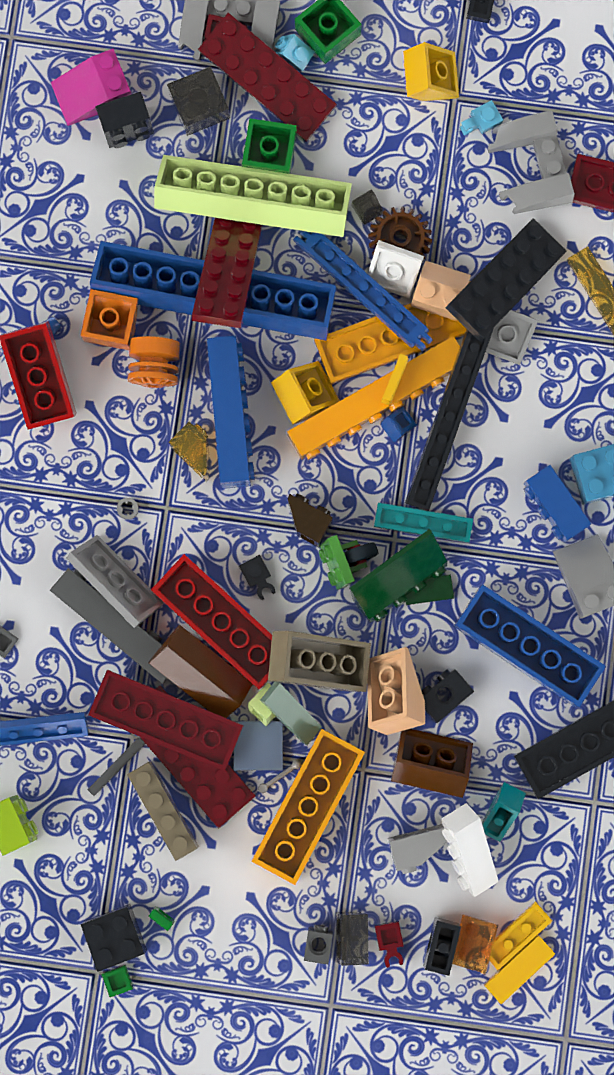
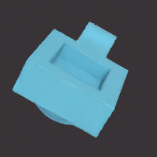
(483, 117)

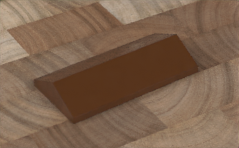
(201, 673)

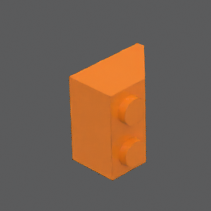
(109, 319)

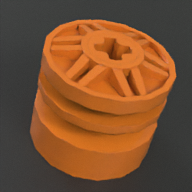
(153, 359)

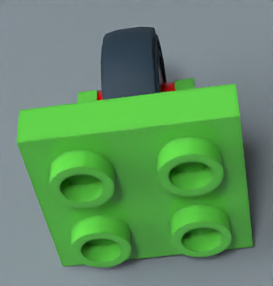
(340, 562)

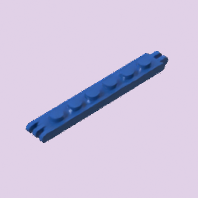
(364, 289)

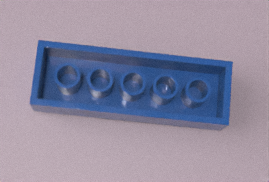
(228, 410)
(529, 646)

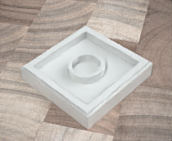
(395, 268)

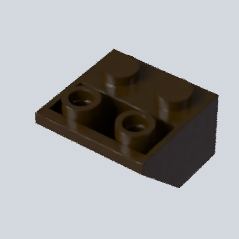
(309, 522)

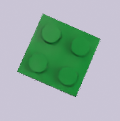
(328, 28)
(269, 146)

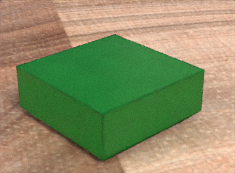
(161, 918)
(117, 981)

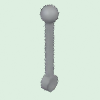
(262, 788)

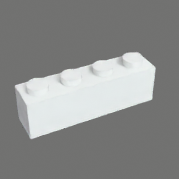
(469, 850)

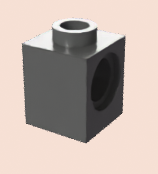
(322, 955)

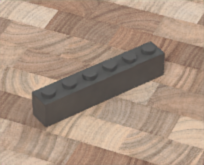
(96, 610)

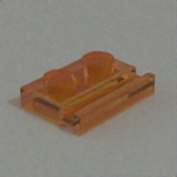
(475, 943)

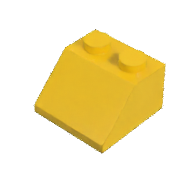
(430, 73)
(304, 391)

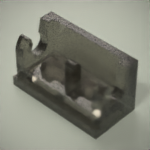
(352, 938)

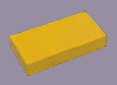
(395, 379)

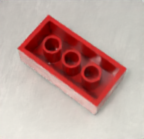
(37, 375)

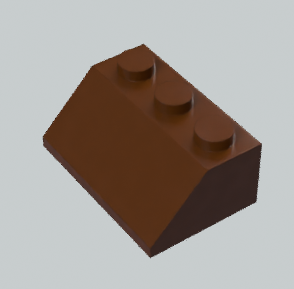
(432, 762)

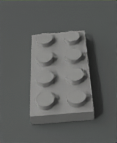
(115, 580)

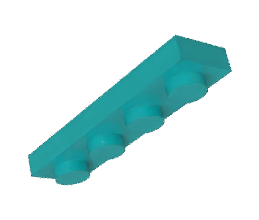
(418, 521)

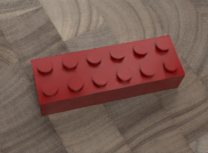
(217, 619)

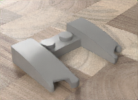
(259, 14)
(541, 132)

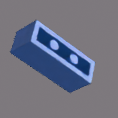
(556, 504)

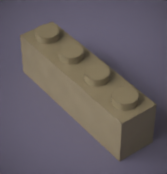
(163, 810)

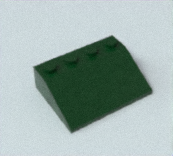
(399, 576)

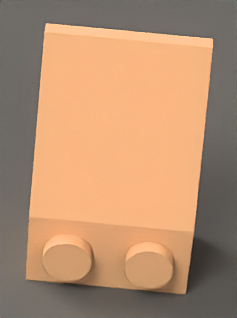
(394, 693)

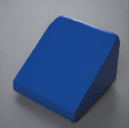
(398, 424)

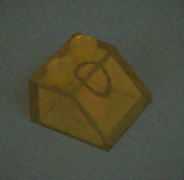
(193, 448)

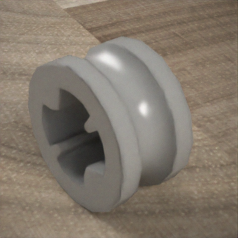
(135, 507)

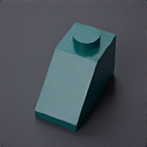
(503, 811)

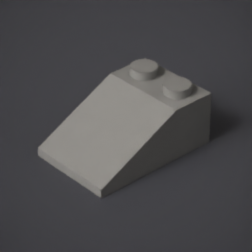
(587, 575)
(415, 847)

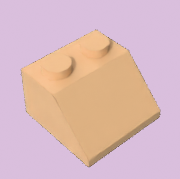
(437, 288)

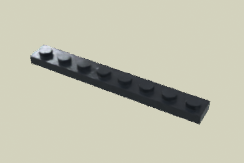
(447, 420)

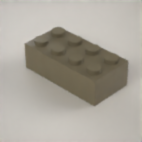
(319, 661)

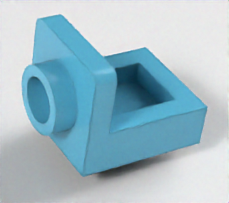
(294, 51)

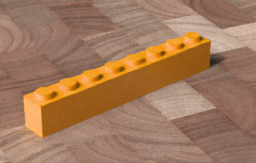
(366, 403)

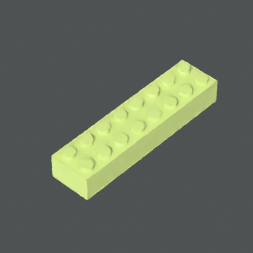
(252, 195)

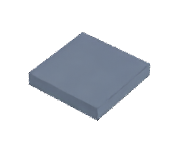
(259, 746)

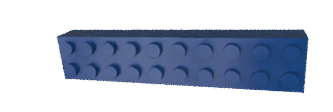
(173, 281)

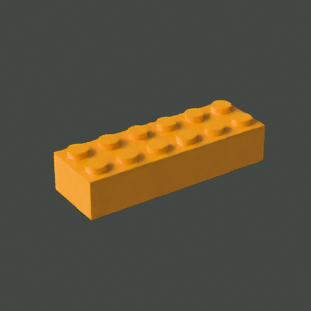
(308, 806)

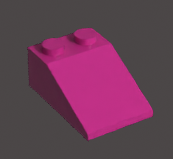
(89, 85)

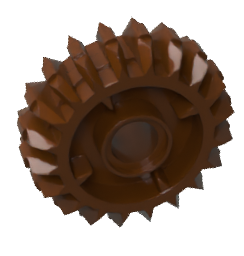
(401, 224)

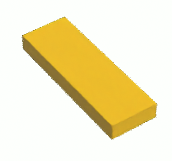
(518, 935)
(519, 969)

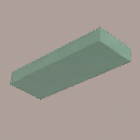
(291, 713)

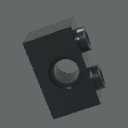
(458, 689)
(442, 946)

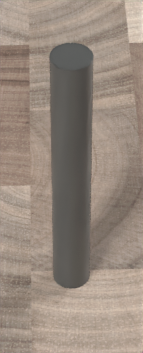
(116, 766)

